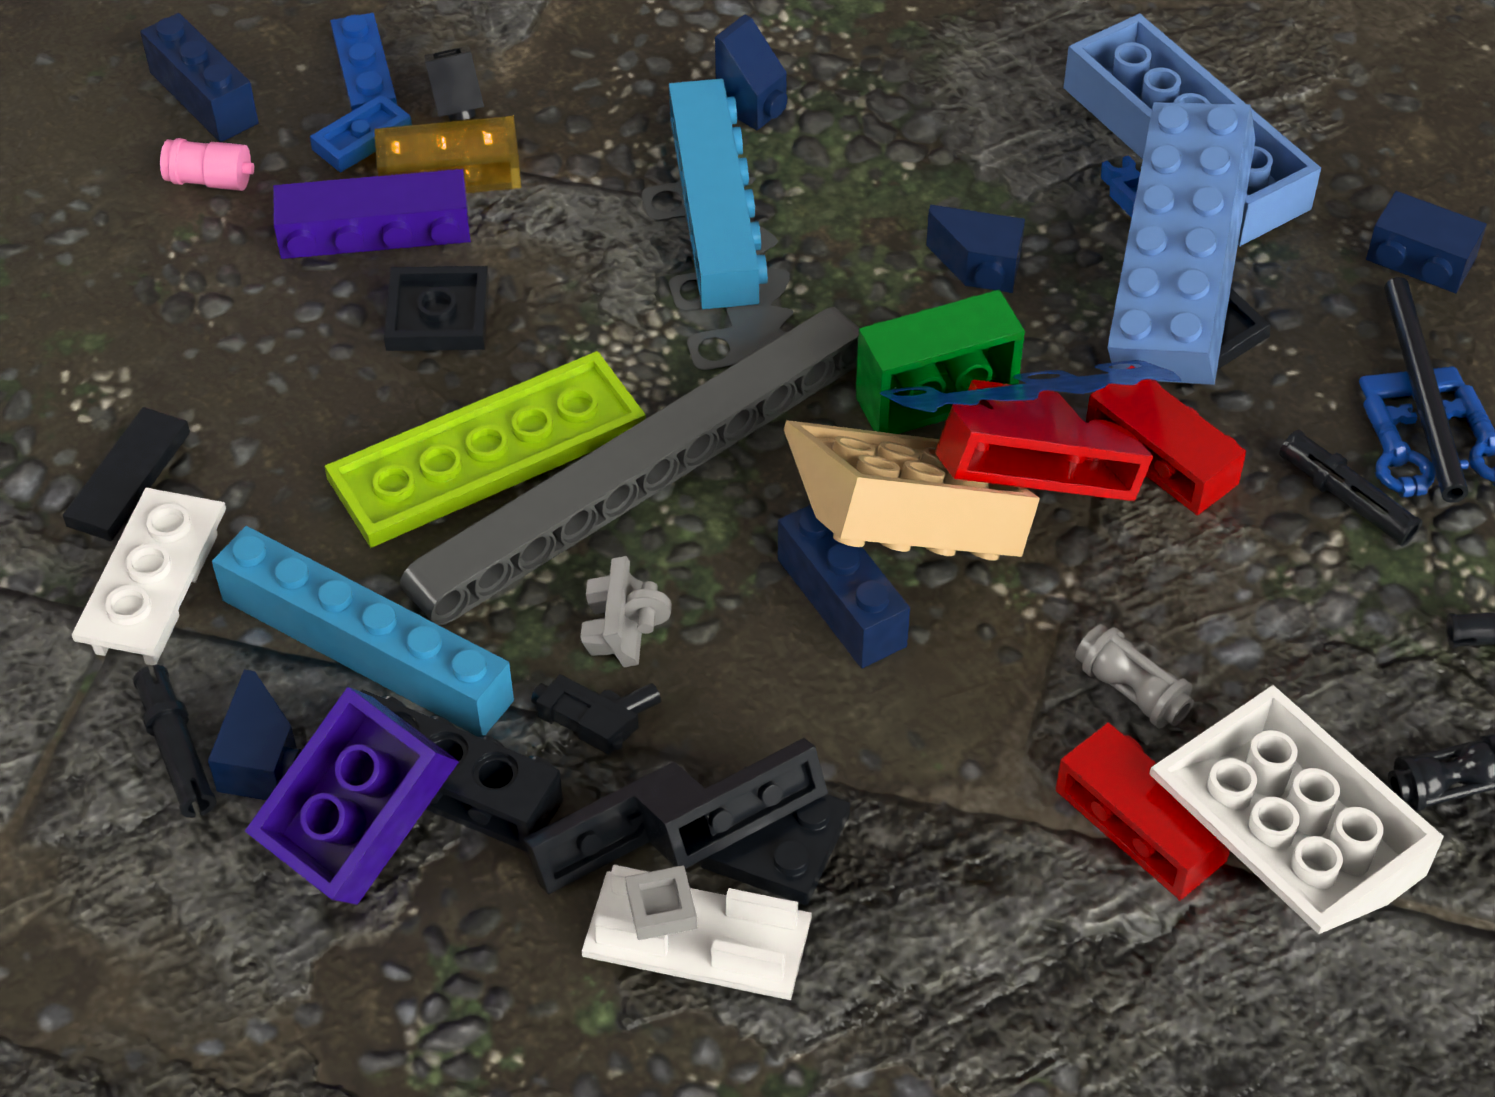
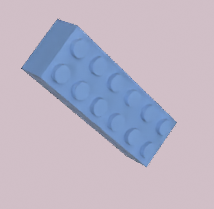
(1136, 64)
(1183, 239)

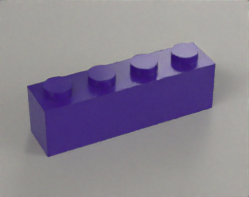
(371, 213)

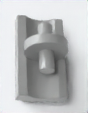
(628, 609)

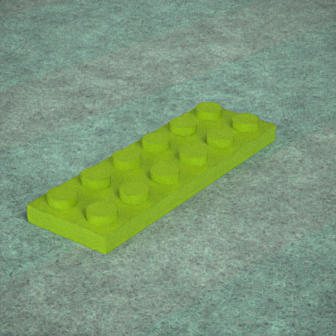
(483, 448)

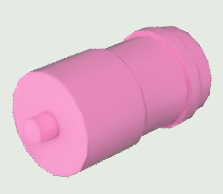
(207, 164)

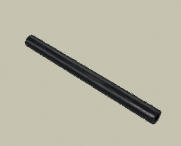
(1426, 391)

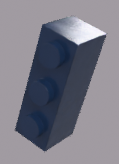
(199, 77)
(844, 588)

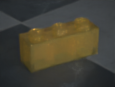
(478, 146)

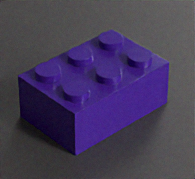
(351, 797)

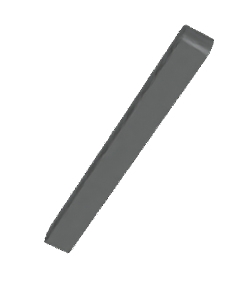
(630, 468)

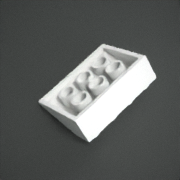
(1300, 811)

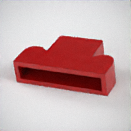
(1041, 447)

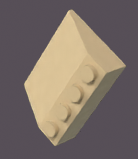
(903, 496)

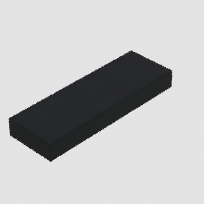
(125, 473)

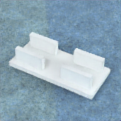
(150, 574)
(738, 943)

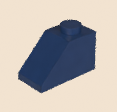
(750, 73)
(977, 246)
(253, 743)

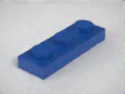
(362, 59)

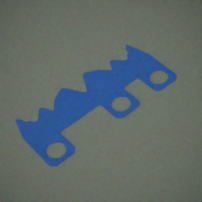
(1030, 390)

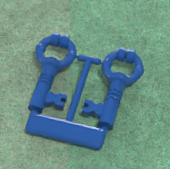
(1398, 453)

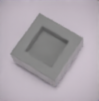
(661, 902)

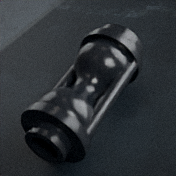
(1425, 779)

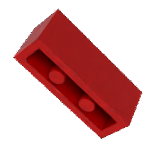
(1189, 454)
(1113, 789)

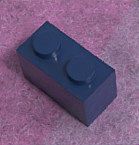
(1426, 241)

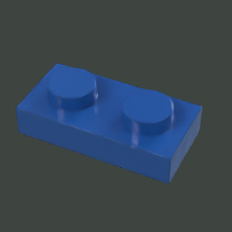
(353, 135)

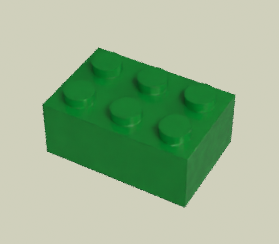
(938, 350)

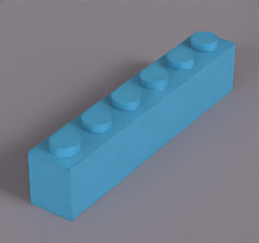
(715, 195)
(364, 631)

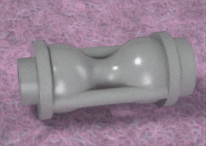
(1118, 663)

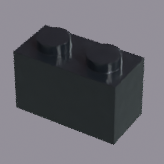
(454, 83)

